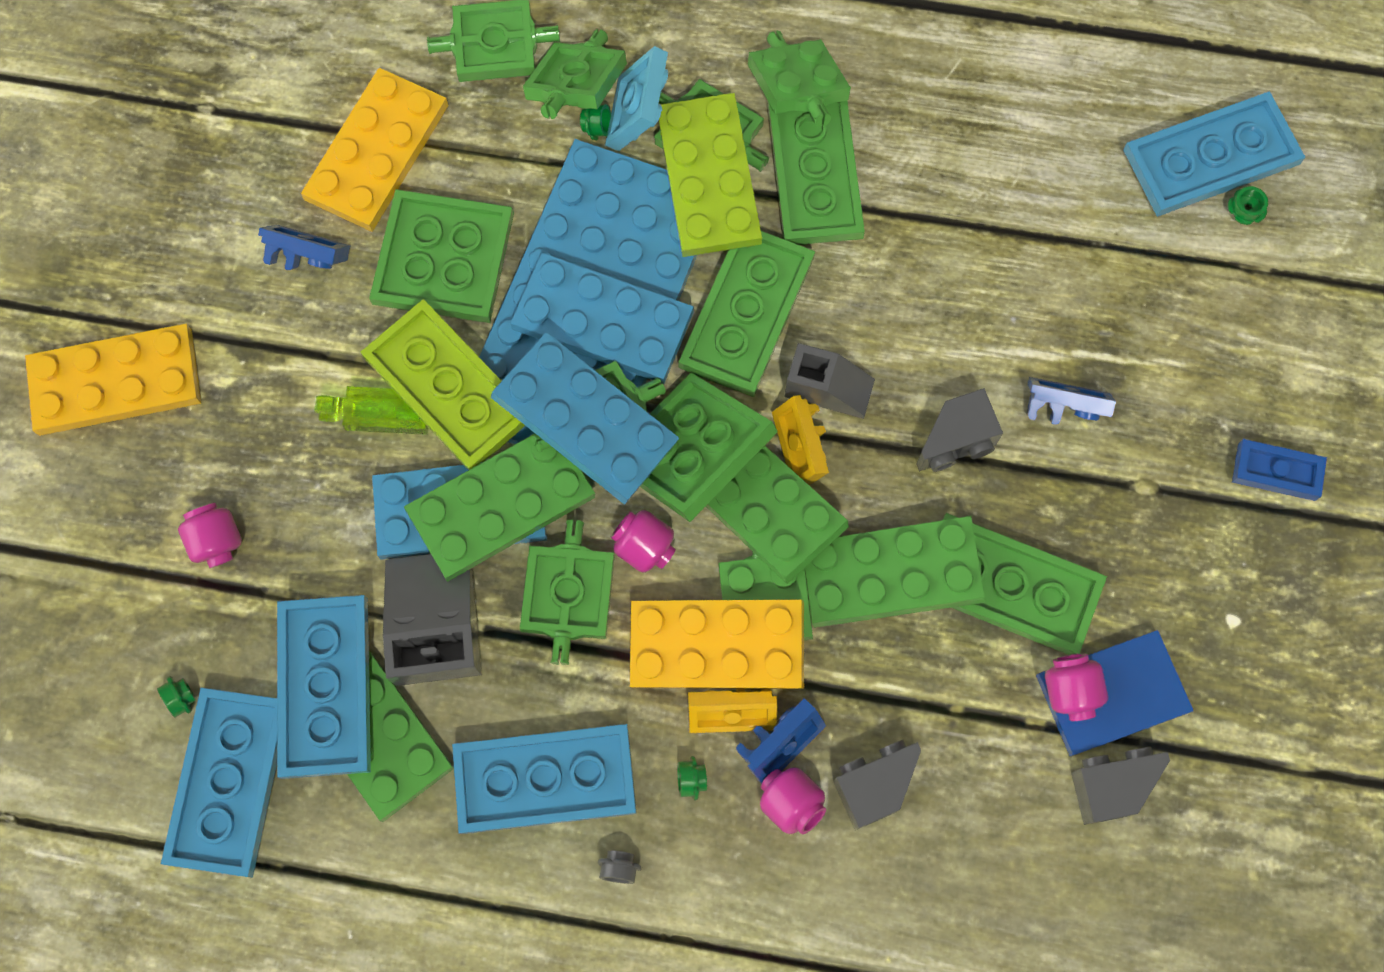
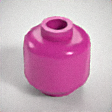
(209, 535)
(643, 541)
(1076, 686)
(792, 800)

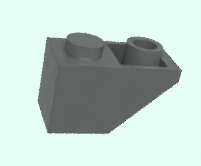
(829, 381)
(962, 429)
(877, 787)
(1117, 788)

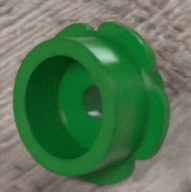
(595, 121)
(1252, 197)
(176, 696)
(691, 778)

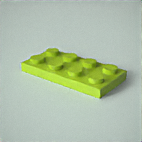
(709, 175)
(443, 384)

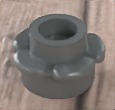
(618, 867)

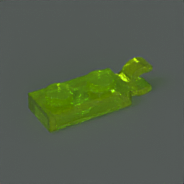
(370, 411)

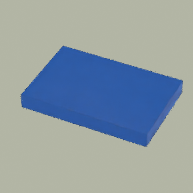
(1140, 692)

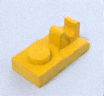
(801, 438)
(731, 712)

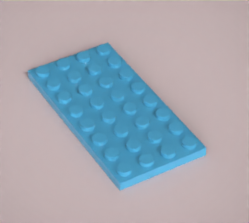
(604, 217)

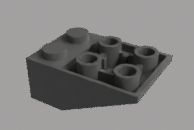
(428, 623)

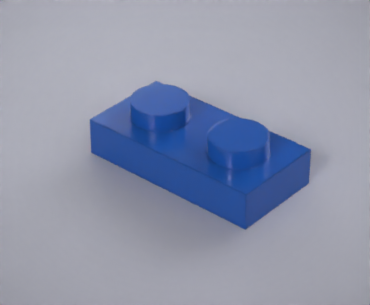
(1279, 470)

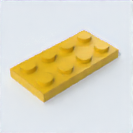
(375, 149)
(112, 379)
(717, 644)

